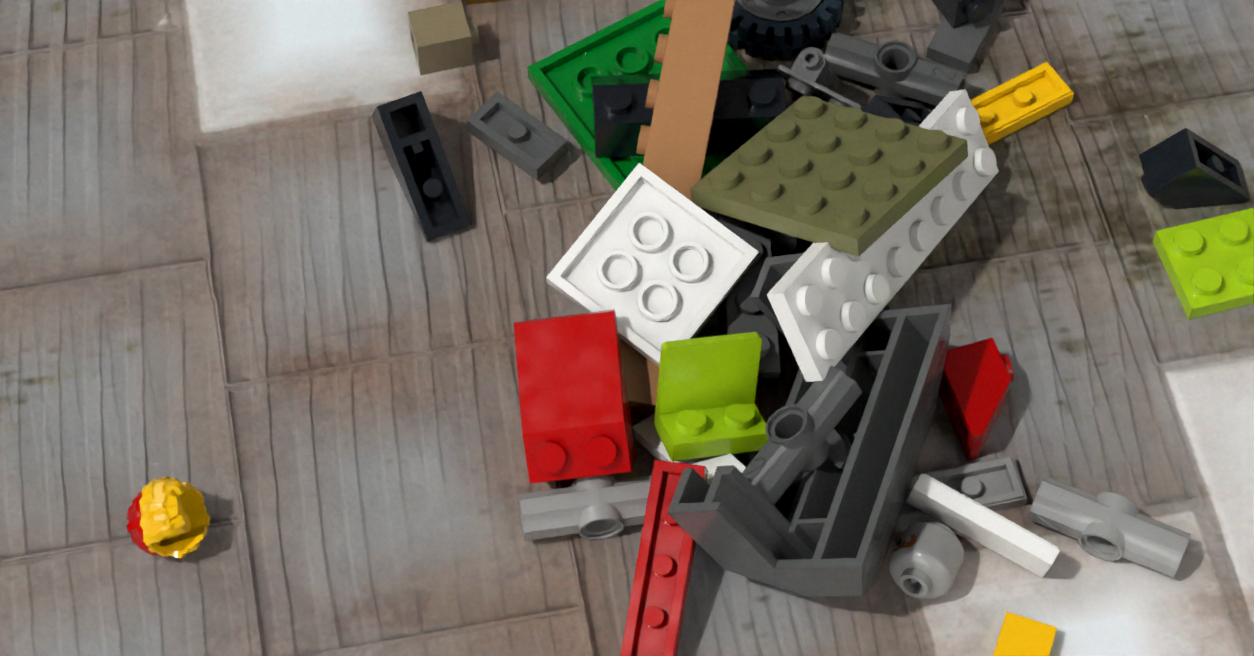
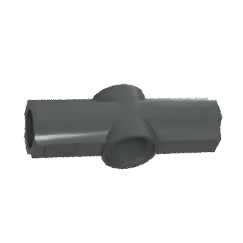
(892, 69)
(800, 433)

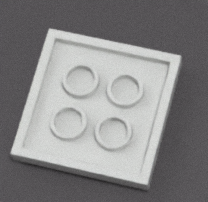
(652, 262)

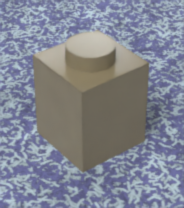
(442, 37)

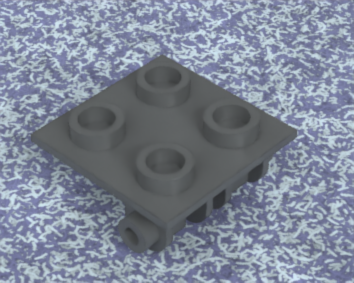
(813, 77)

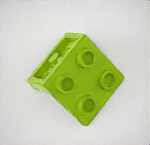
(709, 396)

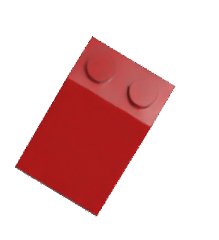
(573, 397)

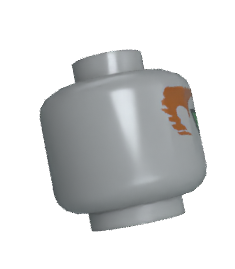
(926, 560)

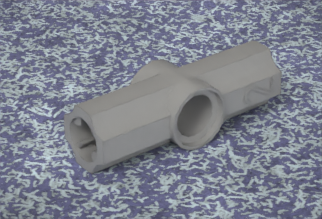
(592, 507)
(1109, 526)

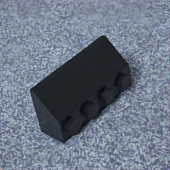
(743, 107)

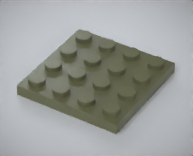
(830, 174)

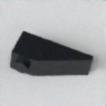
(421, 165)

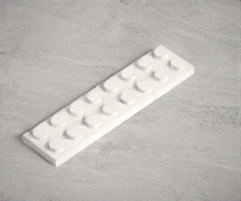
(836, 295)

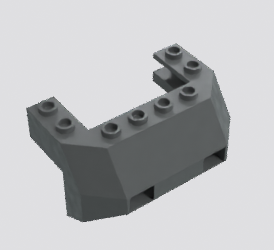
(839, 519)

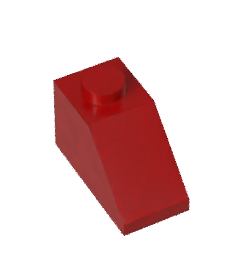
(975, 391)

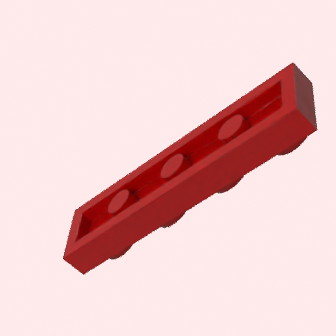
(660, 571)

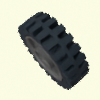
(783, 25)

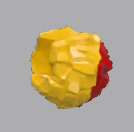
(168, 518)

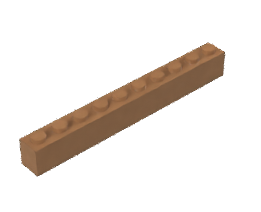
(679, 130)

